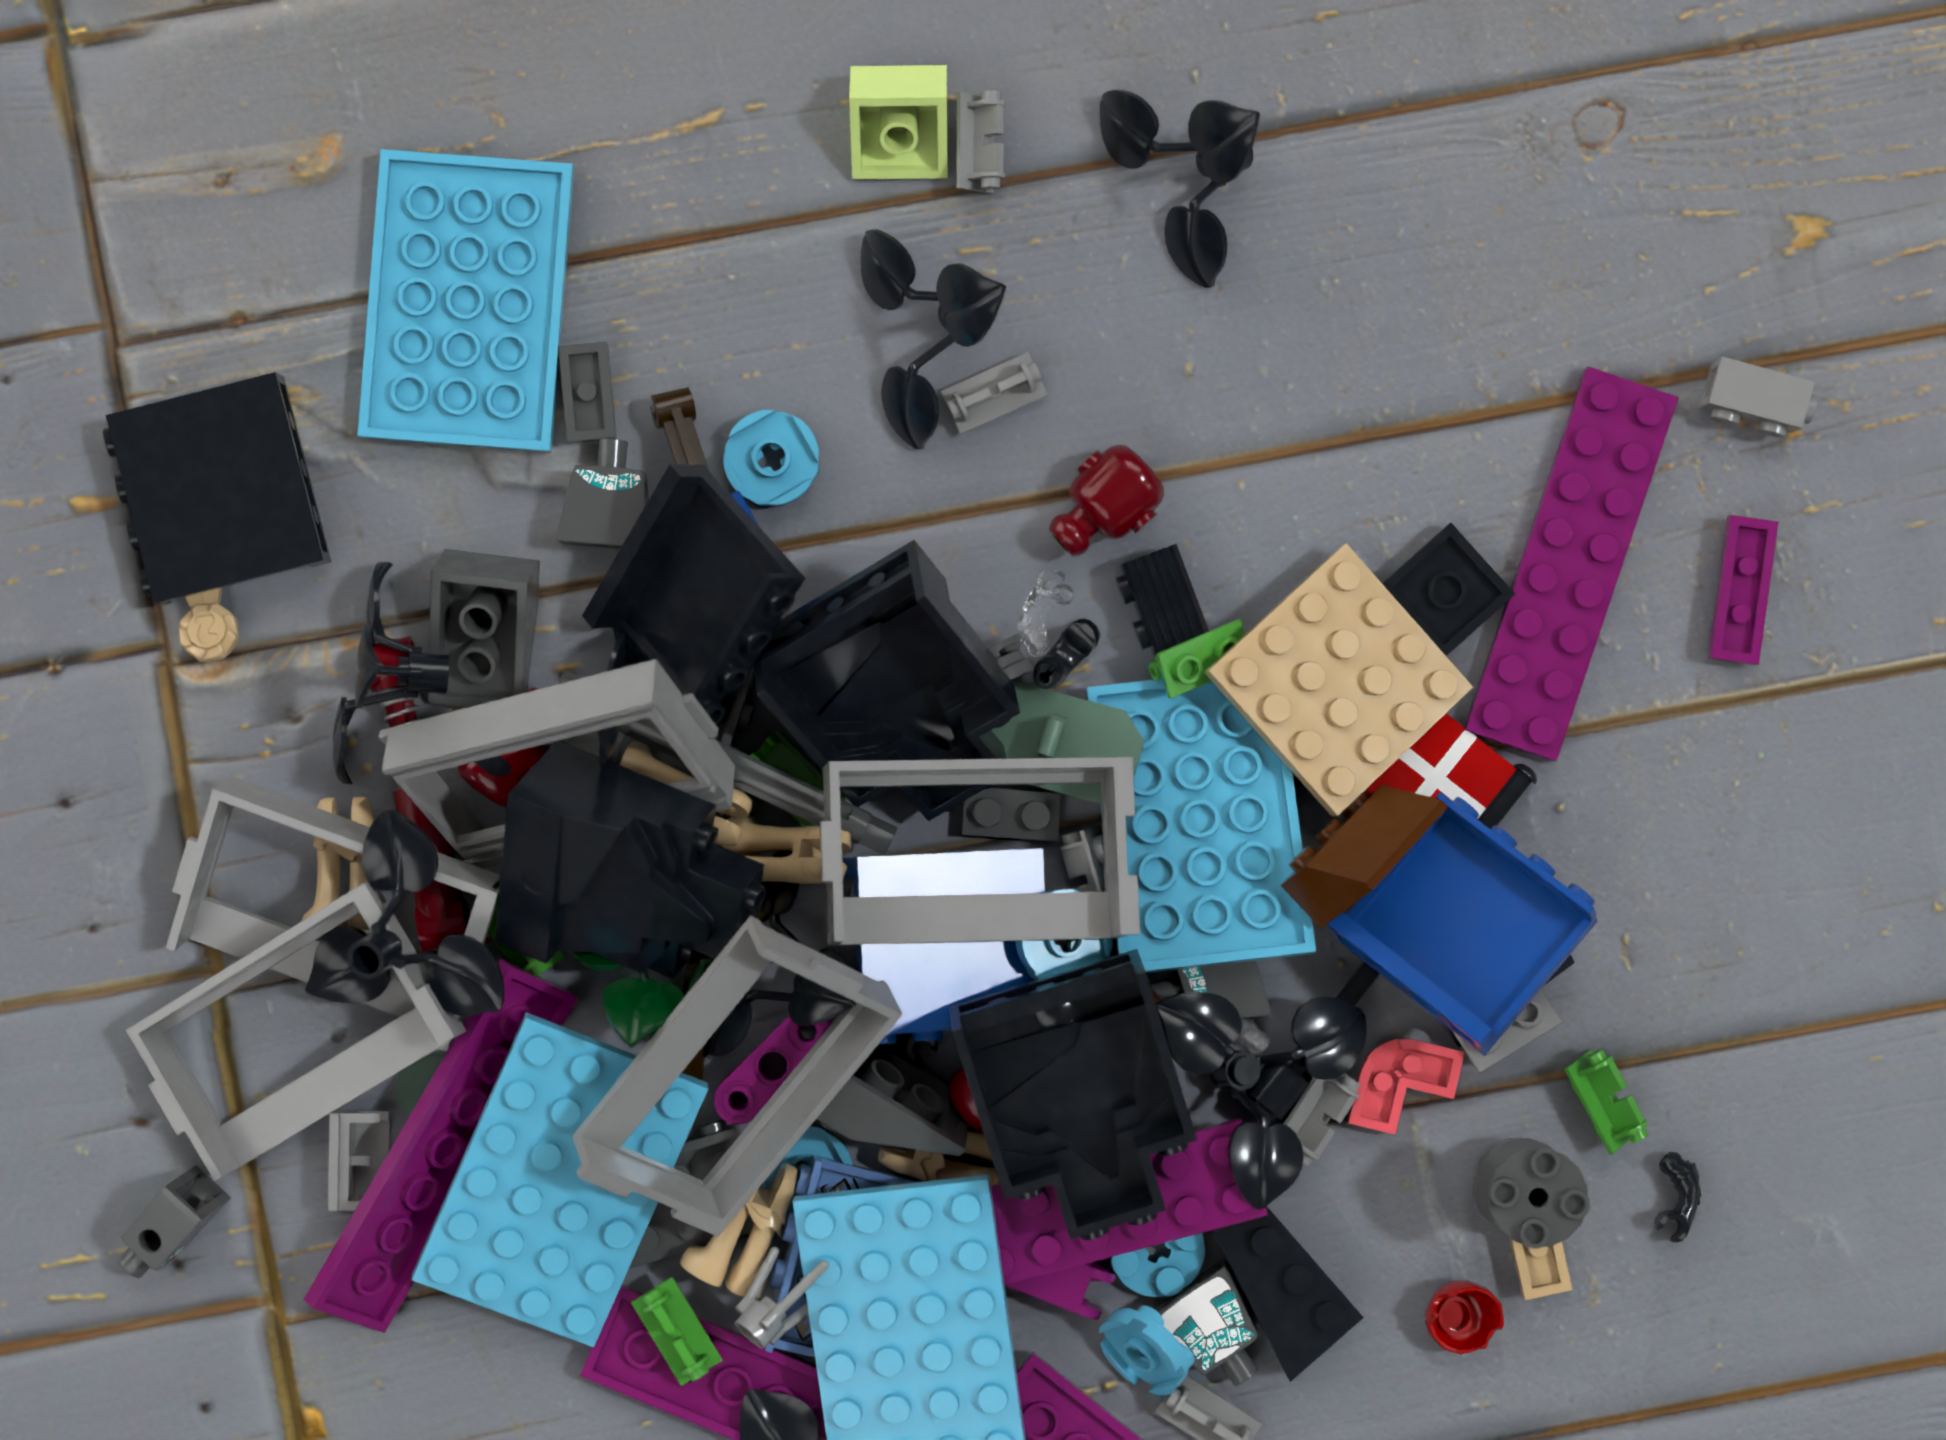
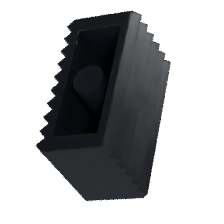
(1162, 599)

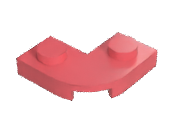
(1393, 1069)

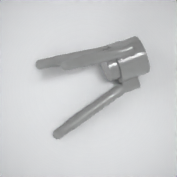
(765, 1320)

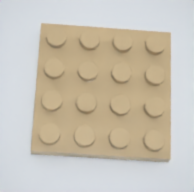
(1339, 680)

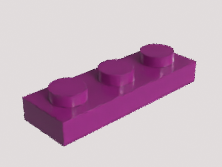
(1743, 590)

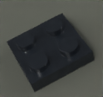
(1448, 588)

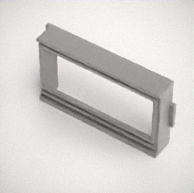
(541, 717)
(984, 916)
(242, 932)
(317, 1092)
(782, 1120)

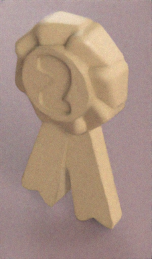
(208, 628)

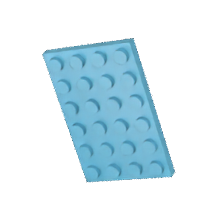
(466, 300)
(1208, 833)
(518, 1218)
(910, 1312)

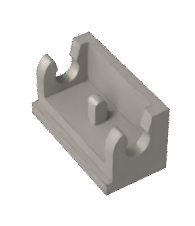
(356, 1151)

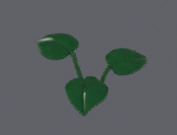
(638, 1005)

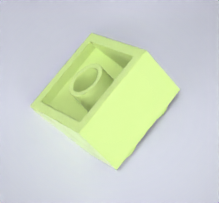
(898, 122)

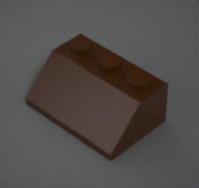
(1359, 850)

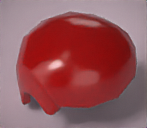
(1463, 1316)

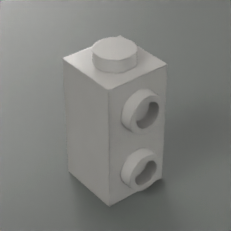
(1759, 396)

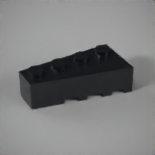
(1287, 1291)

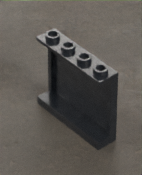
(216, 488)
(696, 587)

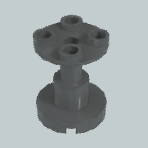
(1508, 1176)

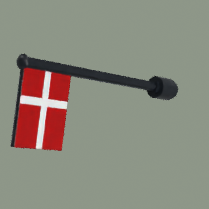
(1440, 761)

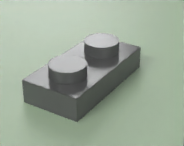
(587, 392)
(1012, 814)

